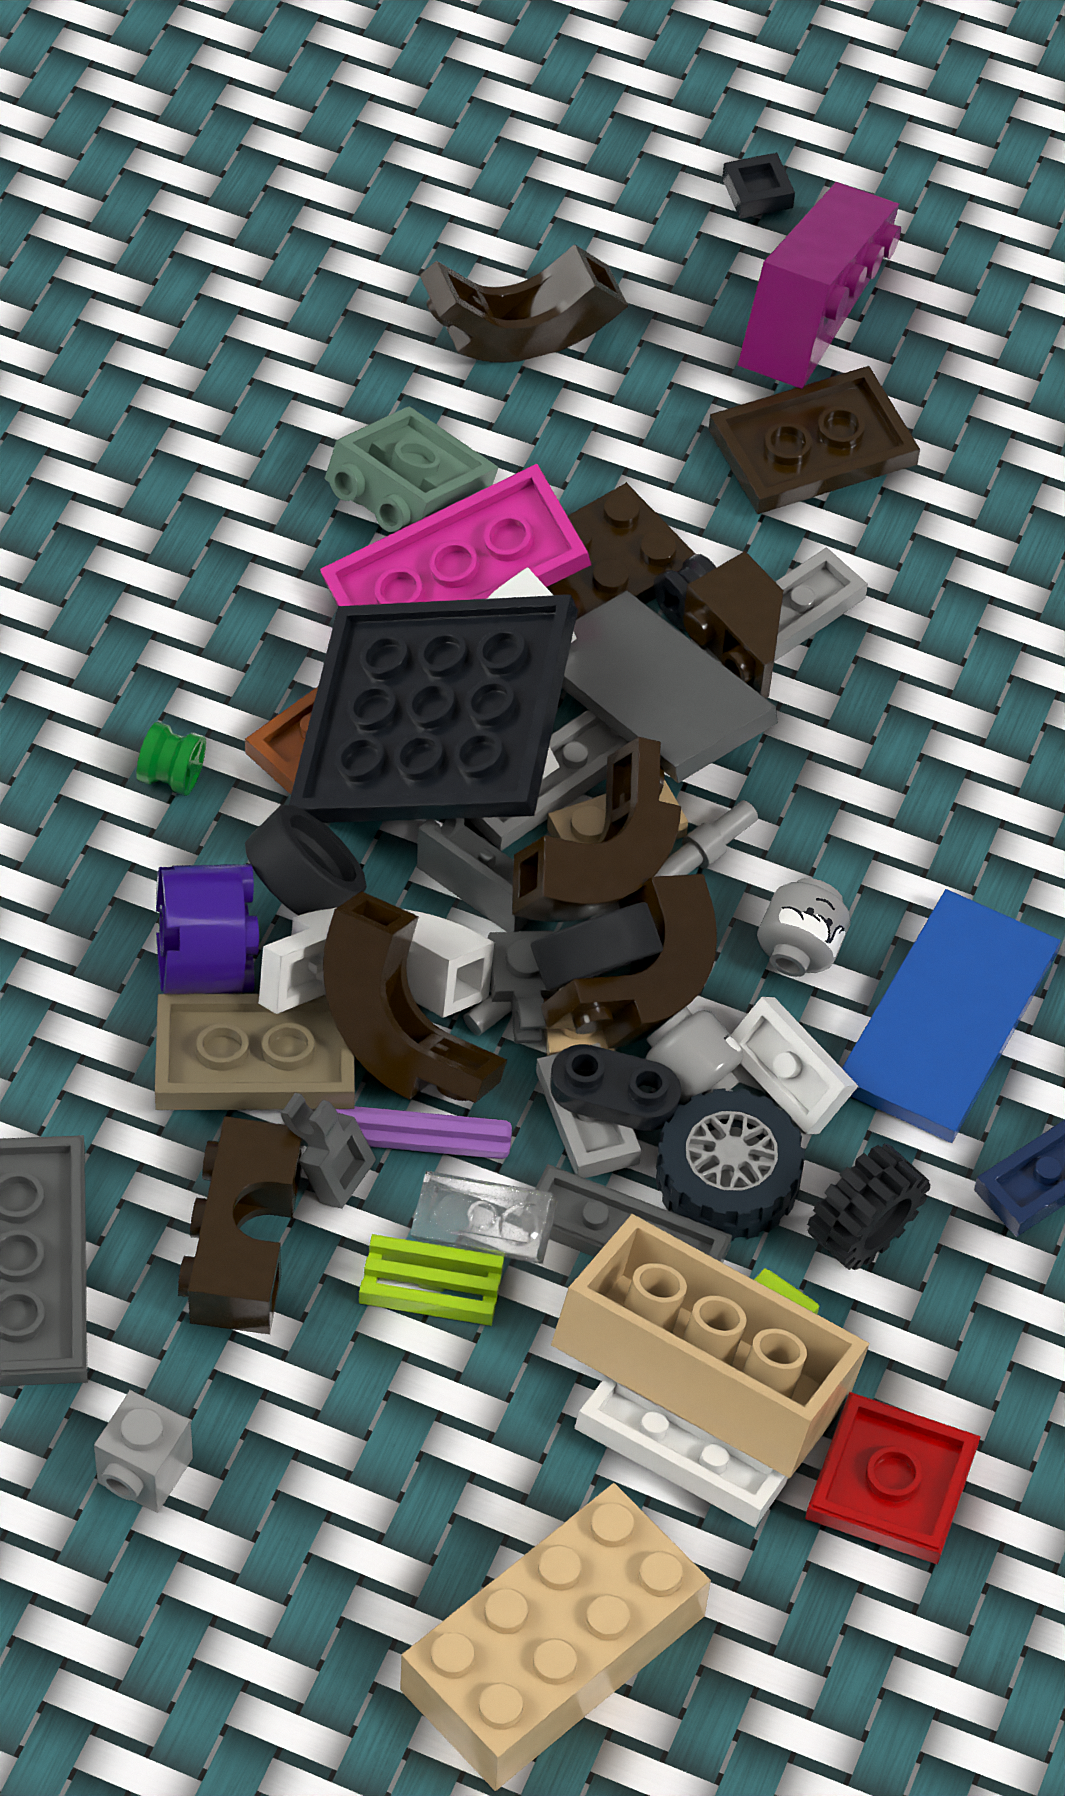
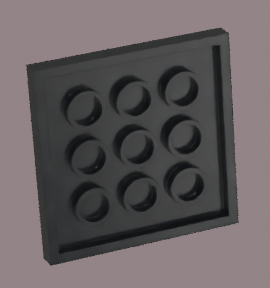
(435, 709)

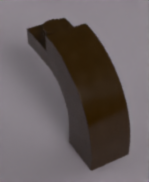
(529, 317)
(576, 880)
(656, 986)
(378, 1014)

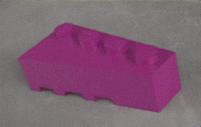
(816, 281)

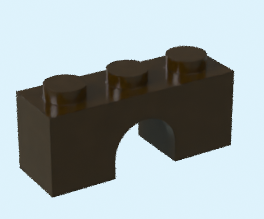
(234, 1276)

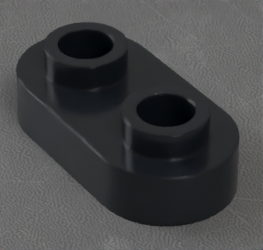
(613, 1088)

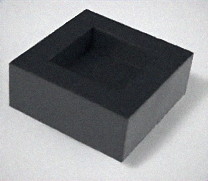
(758, 185)

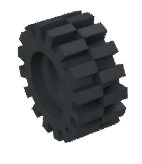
(868, 1206)

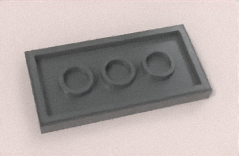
(661, 687)
(43, 1261)

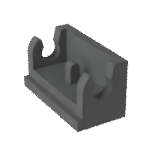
(469, 869)

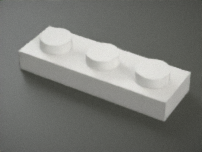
(679, 1451)

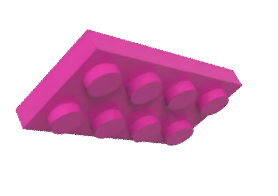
(465, 548)

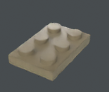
(245, 1057)

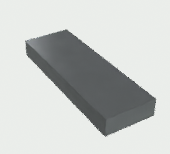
(593, 1213)

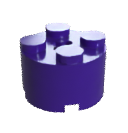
(206, 929)

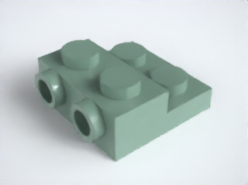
(406, 469)

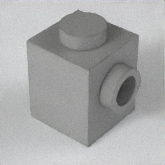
(143, 1451)

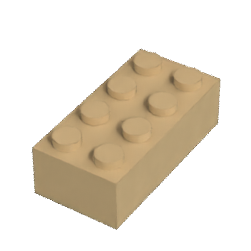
(709, 1344)
(554, 1636)

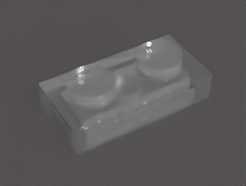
(484, 1217)

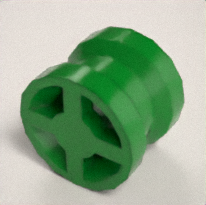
(171, 758)

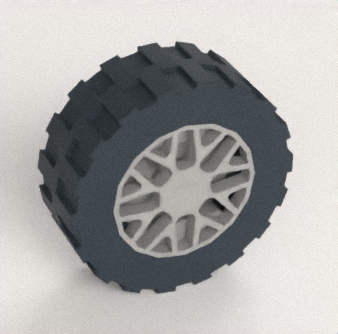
(730, 1162)

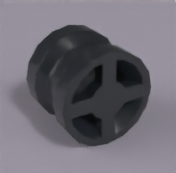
(671, 586)

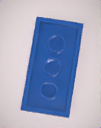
(949, 1014)

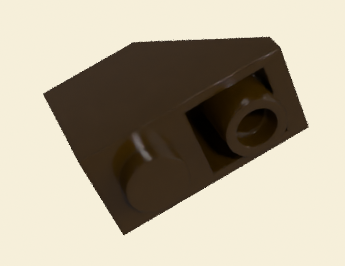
(737, 618)

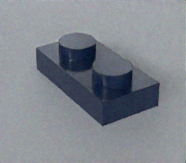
(1028, 1182)

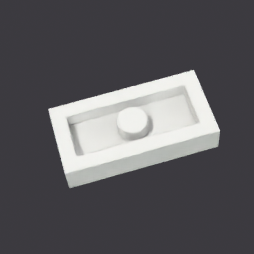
(792, 1065)

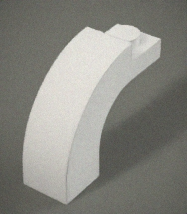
(445, 964)

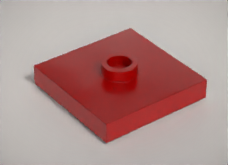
(893, 1478)

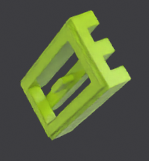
(432, 1269)

